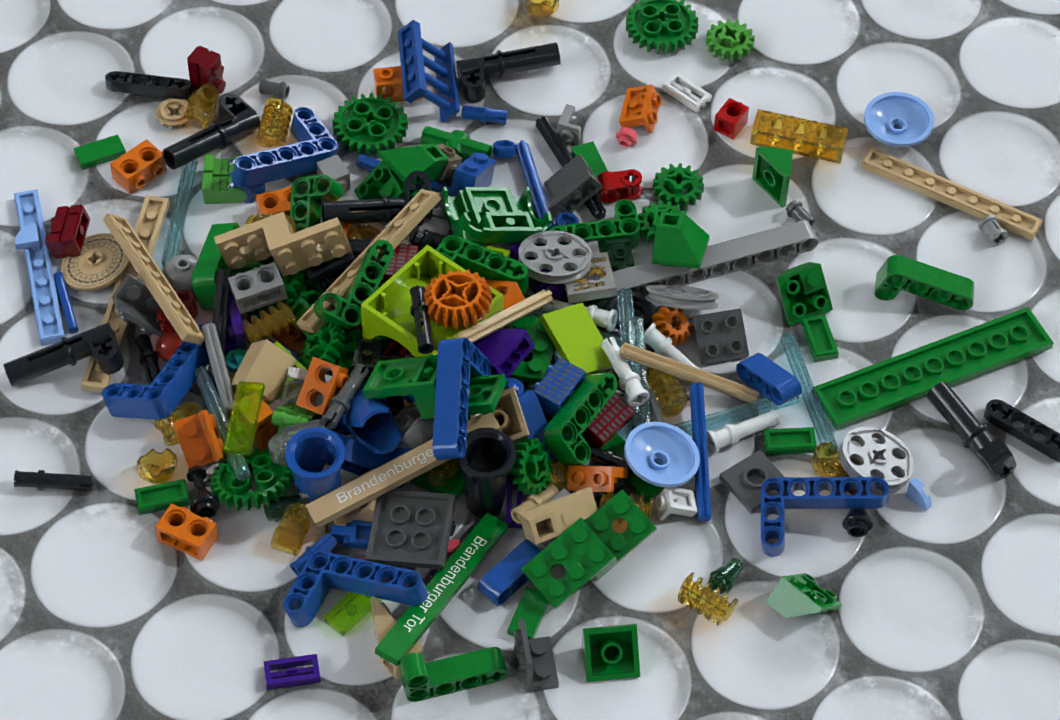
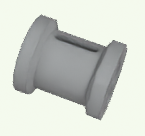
(993, 230)

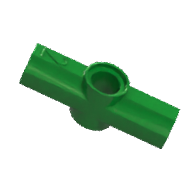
(457, 140)

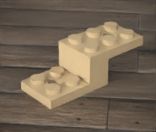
(289, 249)

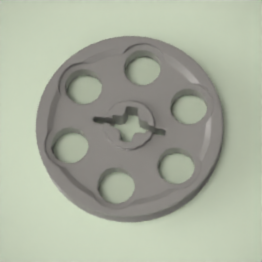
(555, 257)
(682, 297)
(870, 450)

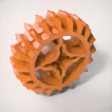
(458, 299)

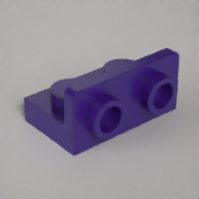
(235, 332)

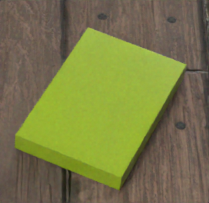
(576, 338)

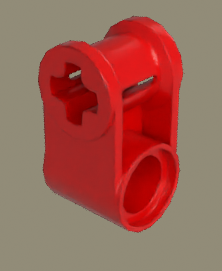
(618, 185)

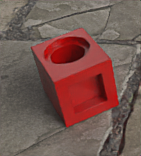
(731, 118)

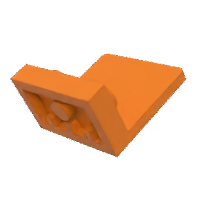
(199, 439)

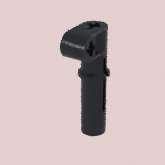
(501, 64)
(235, 121)
(344, 208)
(68, 352)
(989, 450)

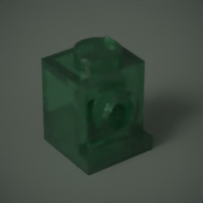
(619, 254)

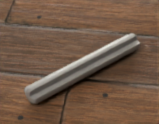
(218, 366)

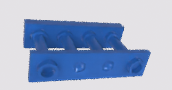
(414, 75)

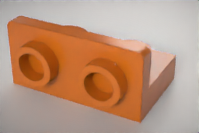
(640, 107)
(597, 477)

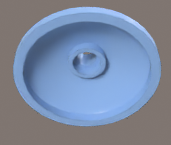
(898, 119)
(662, 445)

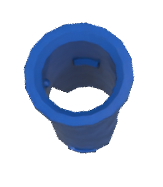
(378, 435)
(307, 456)

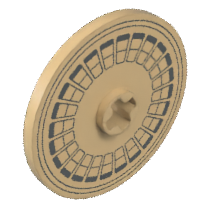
(97, 266)

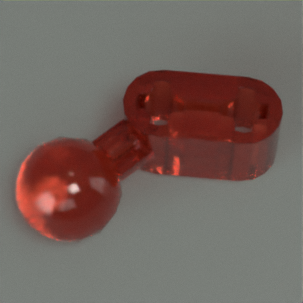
(170, 340)

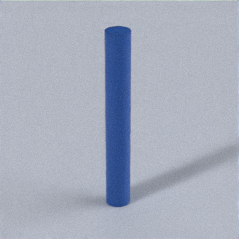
(66, 302)

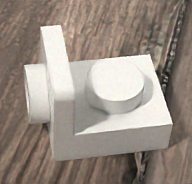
(675, 501)

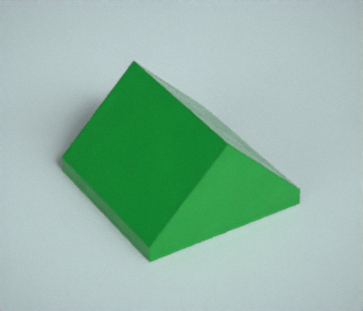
(773, 172)
(611, 652)

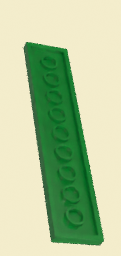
(919, 370)

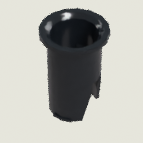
(486, 470)

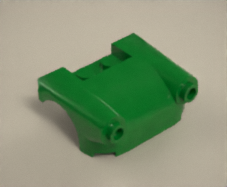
(491, 215)

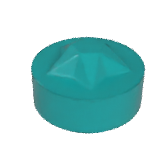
(234, 359)

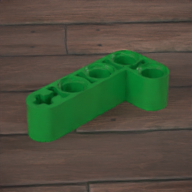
(312, 199)
(623, 226)
(484, 261)
(207, 265)
(924, 281)
(360, 283)
(575, 415)
(450, 674)

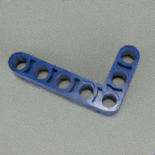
(313, 145)
(456, 363)
(166, 390)
(813, 500)
(352, 575)

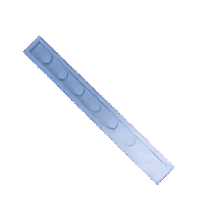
(40, 271)

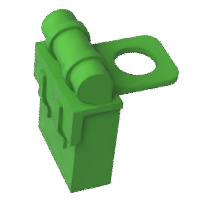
(292, 415)

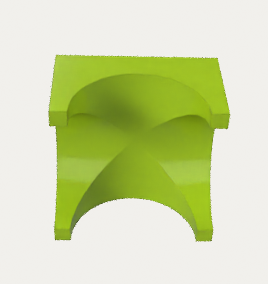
(389, 306)

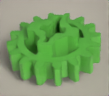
(730, 40)

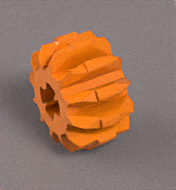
(680, 327)

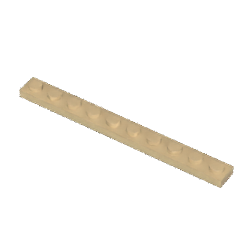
(148, 230)

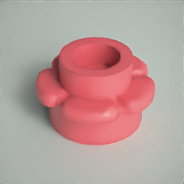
(627, 137)

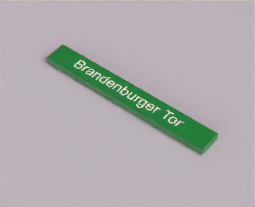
(442, 589)

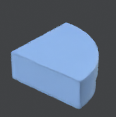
(27, 237)
(917, 495)

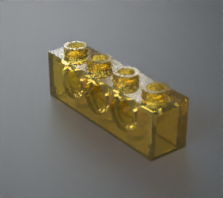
(800, 135)

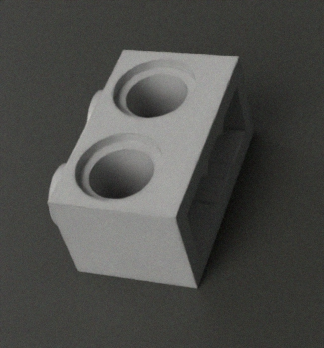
(257, 288)

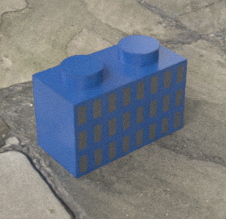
(473, 172)
(558, 385)

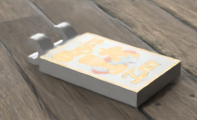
(597, 282)

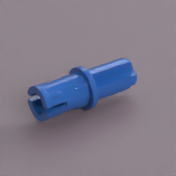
(484, 114)
(324, 544)

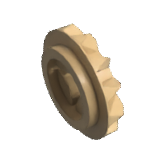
(170, 106)

